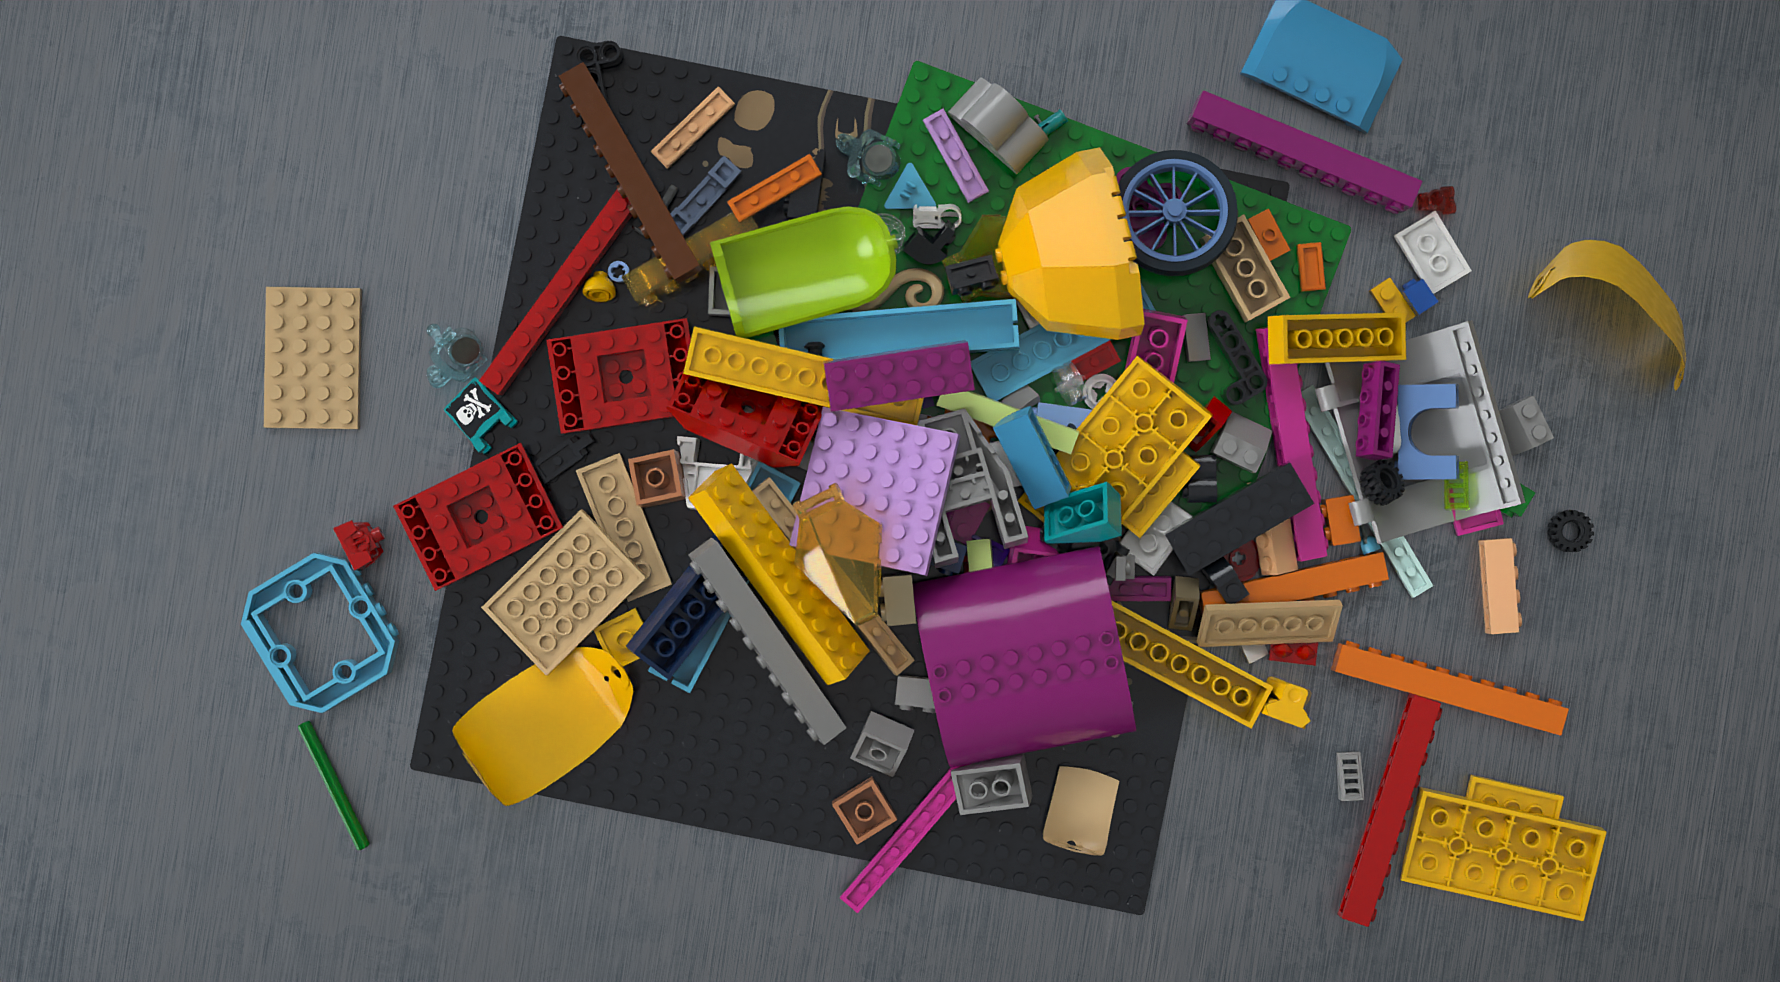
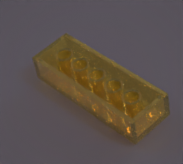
(650, 279)

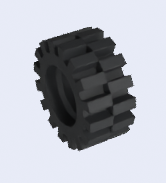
(1382, 482)
(1583, 537)

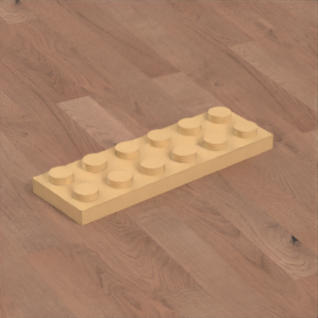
(616, 513)
(1269, 623)

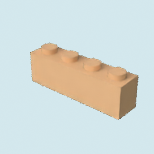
(1277, 550)
(1499, 586)

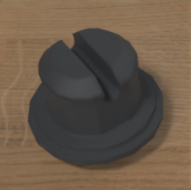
(815, 347)

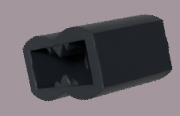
(1203, 484)

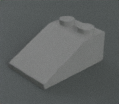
(992, 785)

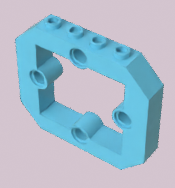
(285, 673)

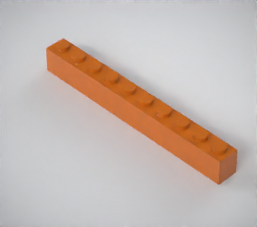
(1450, 689)

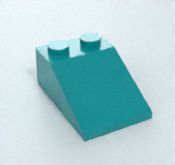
(1084, 516)

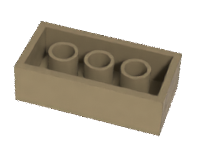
(899, 599)

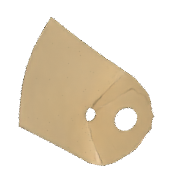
(1081, 810)

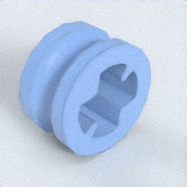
(616, 264)

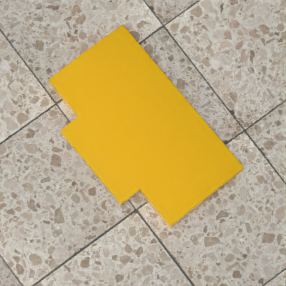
(1136, 445)
(1503, 847)

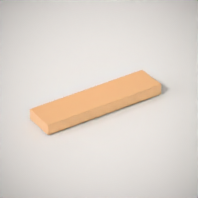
(692, 127)

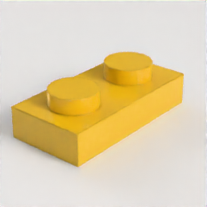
(1390, 299)

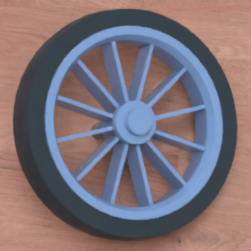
(1175, 211)

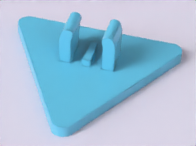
(909, 191)

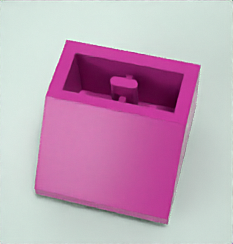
(1032, 549)

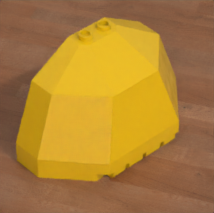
(1069, 253)

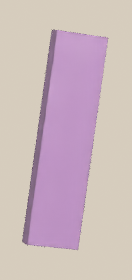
(955, 155)

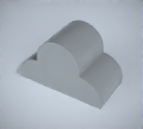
(999, 124)

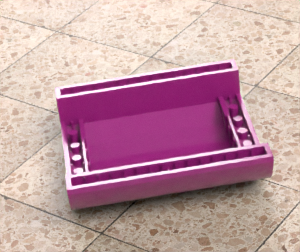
(1023, 657)

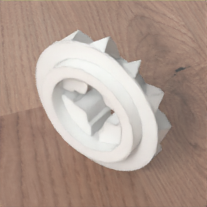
(1097, 381)

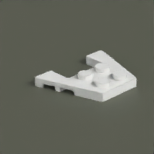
(696, 473)

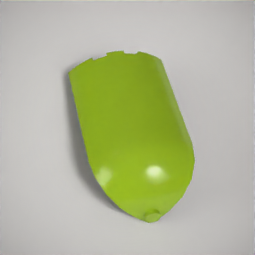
(804, 268)

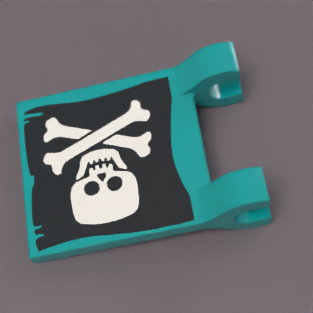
(476, 412)

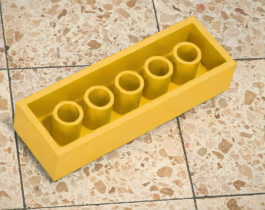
(1336, 338)

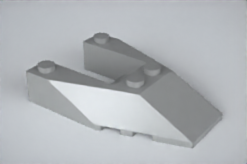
(975, 478)

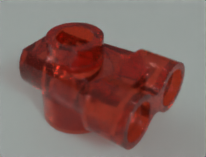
(1438, 200)

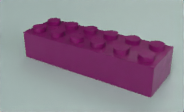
(899, 375)

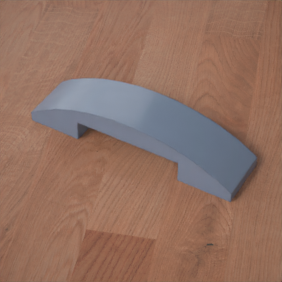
(705, 194)

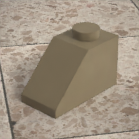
(1184, 603)

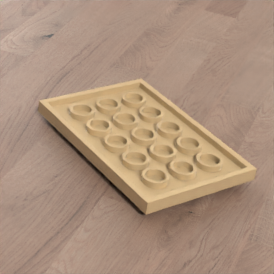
(312, 358)
(564, 592)

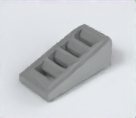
(1342, 795)

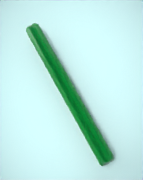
(333, 785)

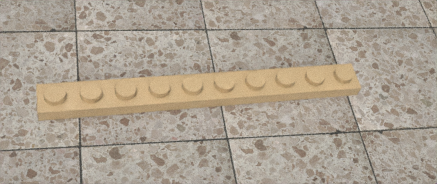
(875, 630)

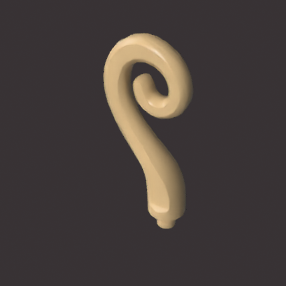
(903, 277)

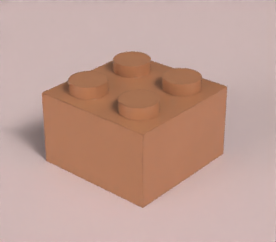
(657, 478)
(864, 810)

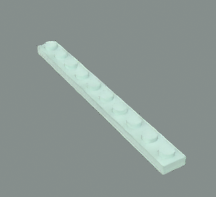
(1330, 440)

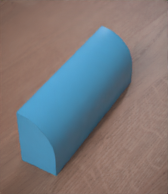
(1032, 457)

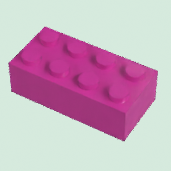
(1159, 342)

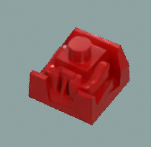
(360, 543)

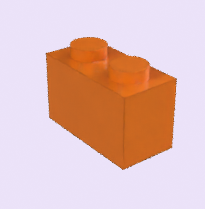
(1339, 521)

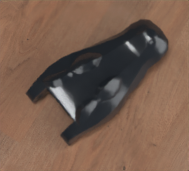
(1108, 548)

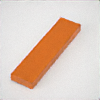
(774, 188)

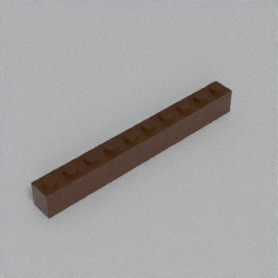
(630, 173)

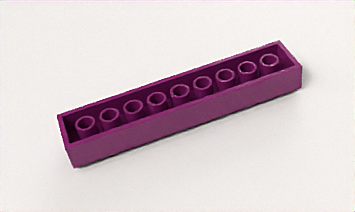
(1303, 152)

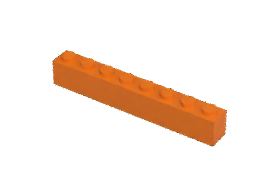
(1310, 581)

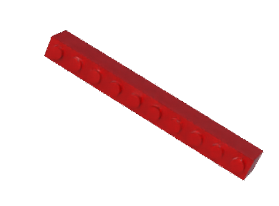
(557, 294)
(1389, 810)

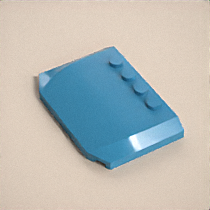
(1323, 61)

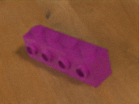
(1377, 410)

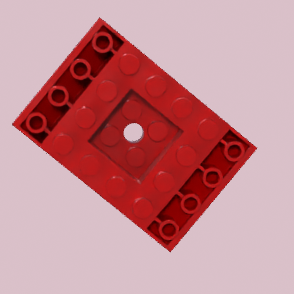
(589, 371)
(771, 434)
(445, 525)

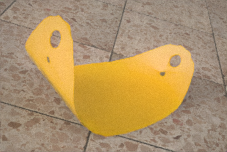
(1618, 267)
(544, 724)

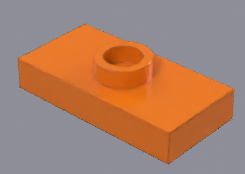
(1269, 234)

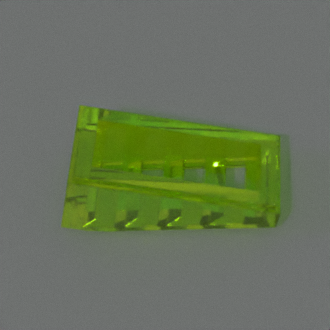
(1465, 486)

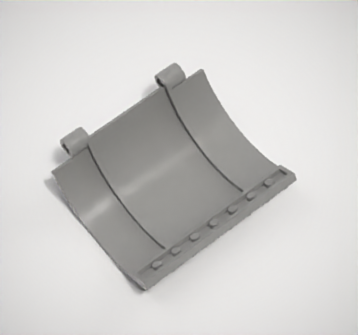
(1469, 432)

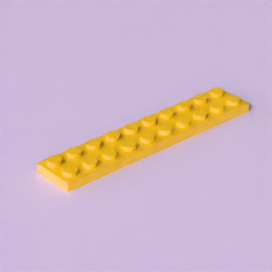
(776, 372)

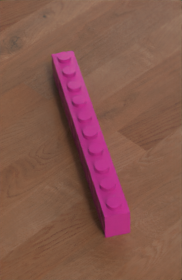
(1292, 444)

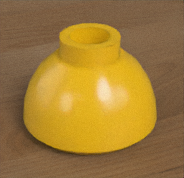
(599, 287)

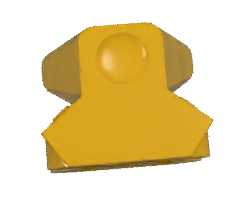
(1287, 702)

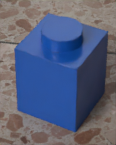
(1418, 296)

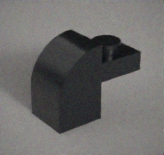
(927, 248)
(1225, 580)

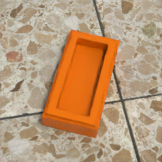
(1310, 267)

